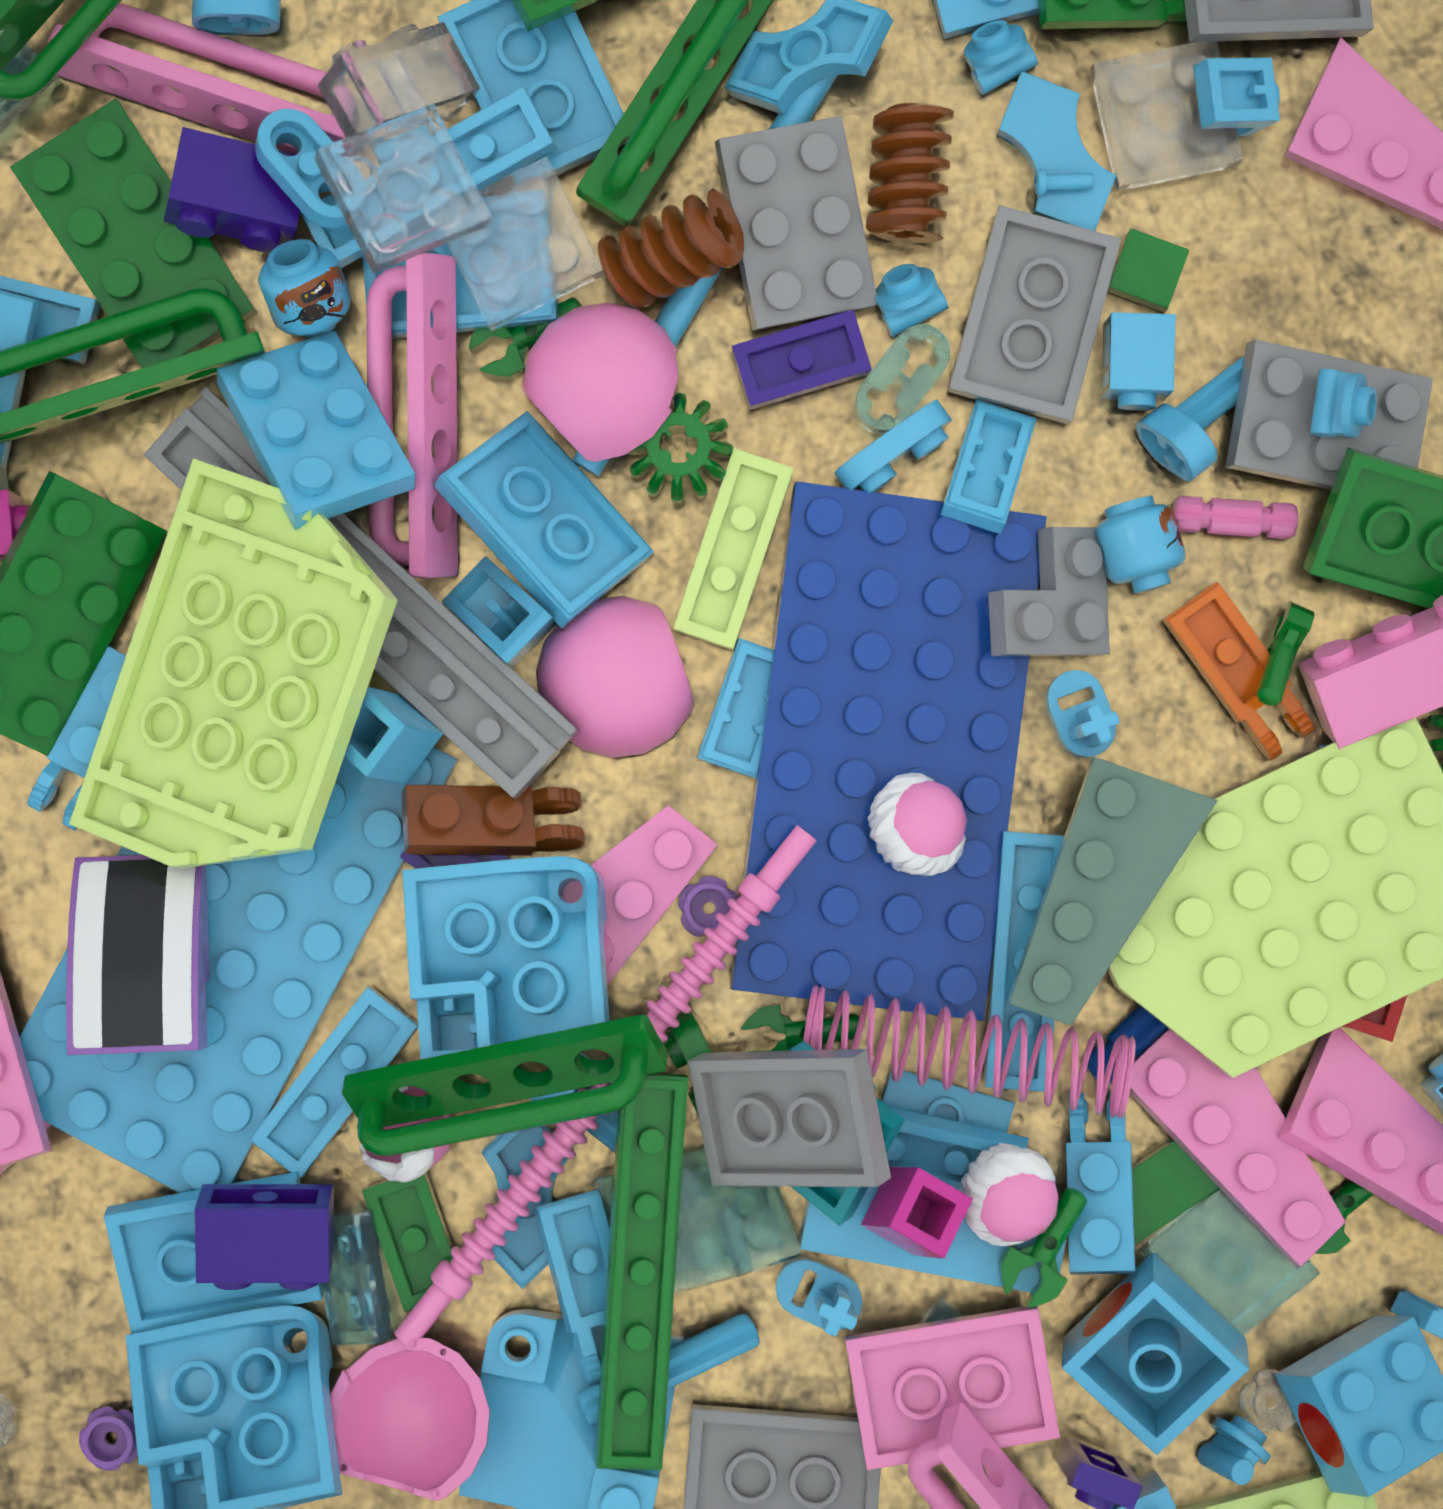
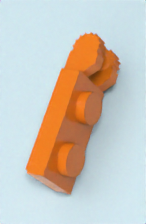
(1233, 664)

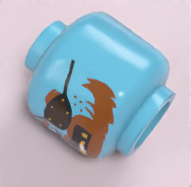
(304, 288)
(1140, 543)

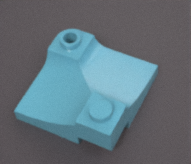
(503, 951)
(234, 1412)
(537, 1434)

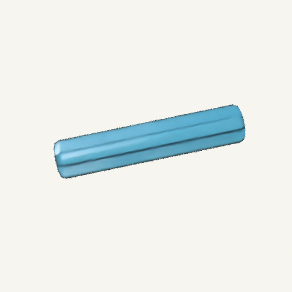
(692, 1357)

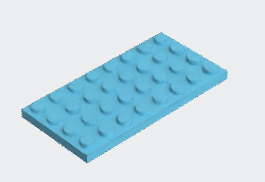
(276, 957)

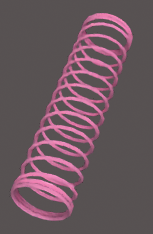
(1122, 1051)

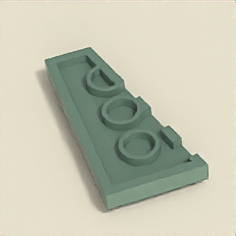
(1106, 874)

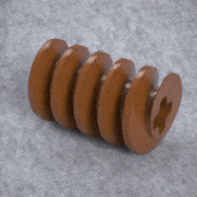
(906, 172)
(673, 251)

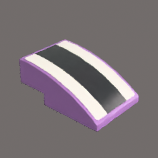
(136, 957)

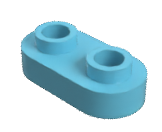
(299, 173)
(917, 434)

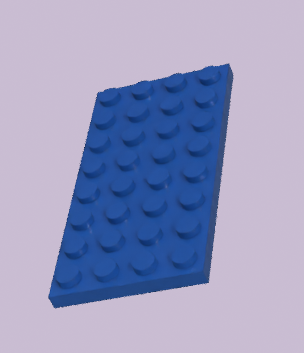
(872, 680)

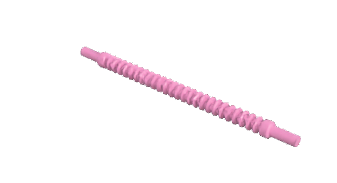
(452, 1277)

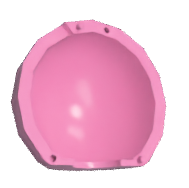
(603, 378)
(616, 677)
(410, 1418)

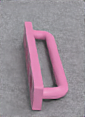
(202, 96)
(430, 352)
(963, 1448)

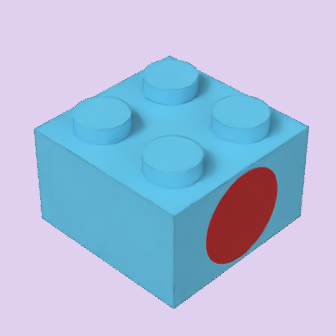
(1155, 1354)
(1368, 1404)

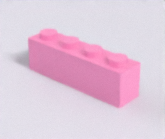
(1378, 677)

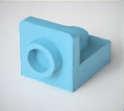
(1237, 94)

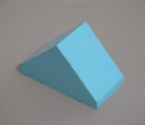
(499, 612)

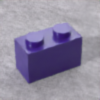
(228, 193)
(264, 1235)

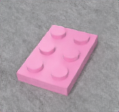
(918, 1370)

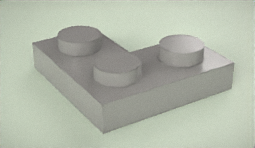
(1067, 611)

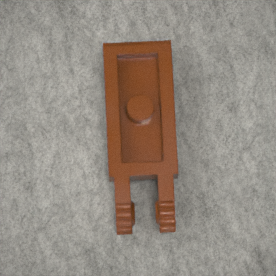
(486, 820)

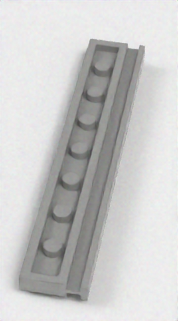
(426, 647)

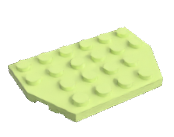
(236, 682)
(1298, 903)

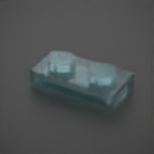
(356, 1289)

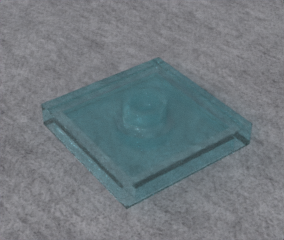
(1228, 1261)

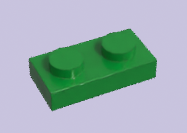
(409, 1234)

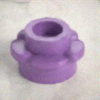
(695, 896)
(94, 1442)

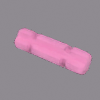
(1236, 517)

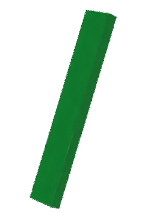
(641, 1276)

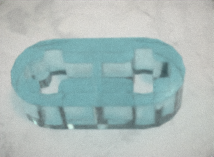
(890, 369)

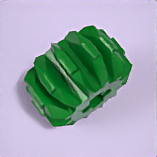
(697, 436)

